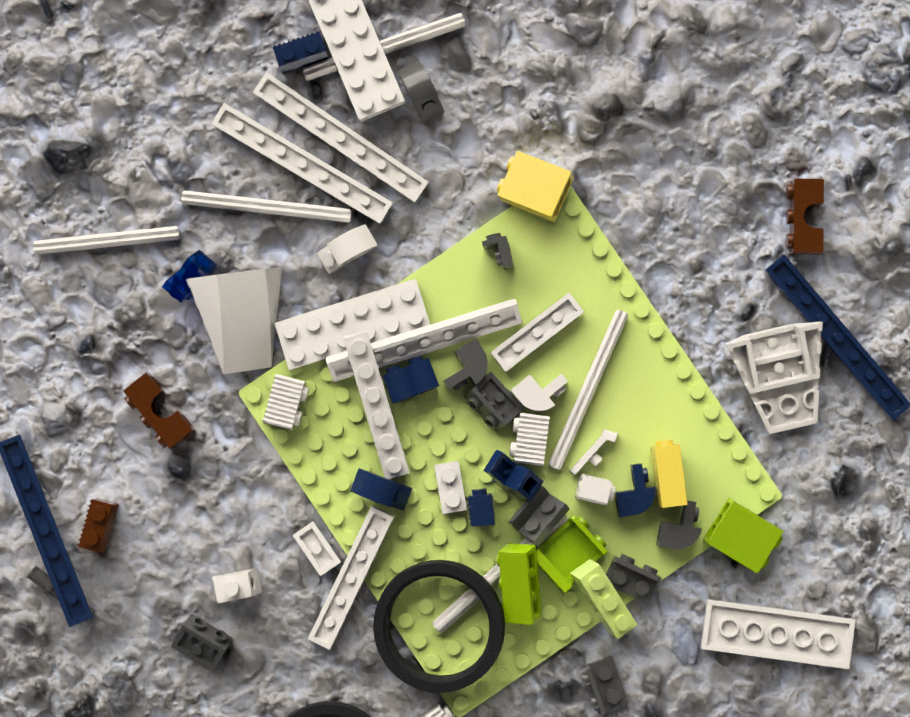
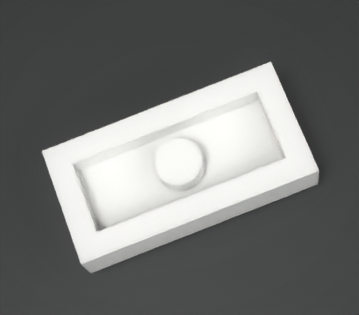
(450, 487)
(317, 548)

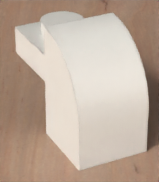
(346, 248)
(535, 397)

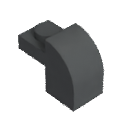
(421, 90)
(474, 365)
(680, 535)

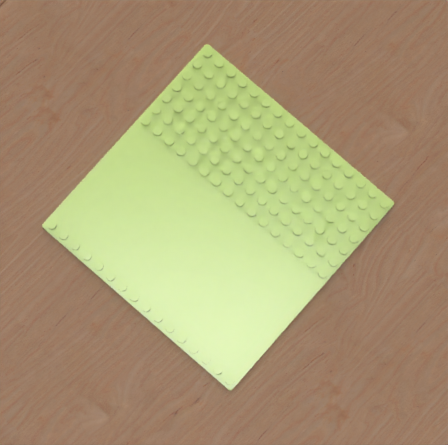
(643, 395)

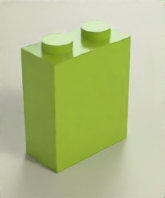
(743, 535)

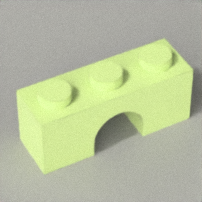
(609, 605)

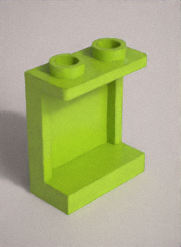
(567, 550)

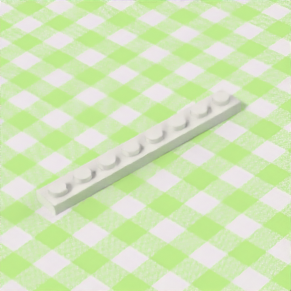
(340, 137)
(302, 163)
(433, 337)

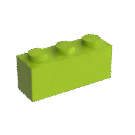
(519, 583)

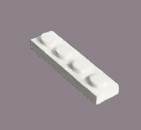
(537, 332)

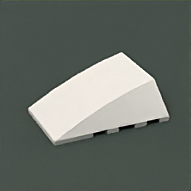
(239, 316)
(781, 373)

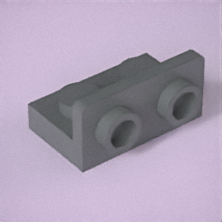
(502, 254)
(493, 402)
(539, 516)
(632, 579)
(201, 642)
(605, 685)

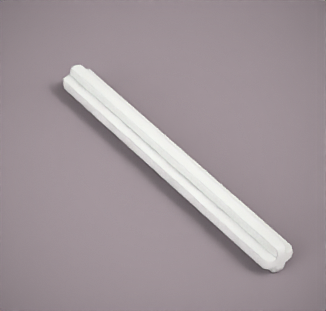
(106, 240)

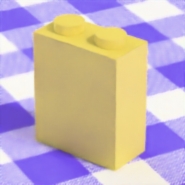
(535, 186)
(668, 474)

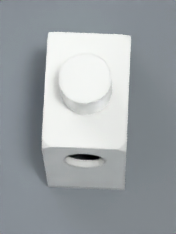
(236, 585)

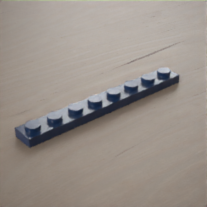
(838, 338)
(45, 531)

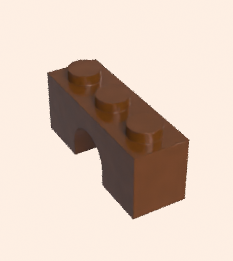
(802, 237)
(143, 396)

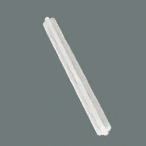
(394, 43)
(266, 206)
(588, 389)
(469, 598)

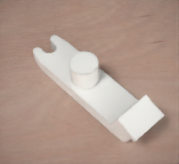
(591, 454)

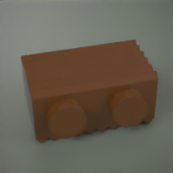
(98, 525)

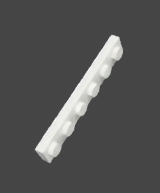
(376, 404)
(351, 577)

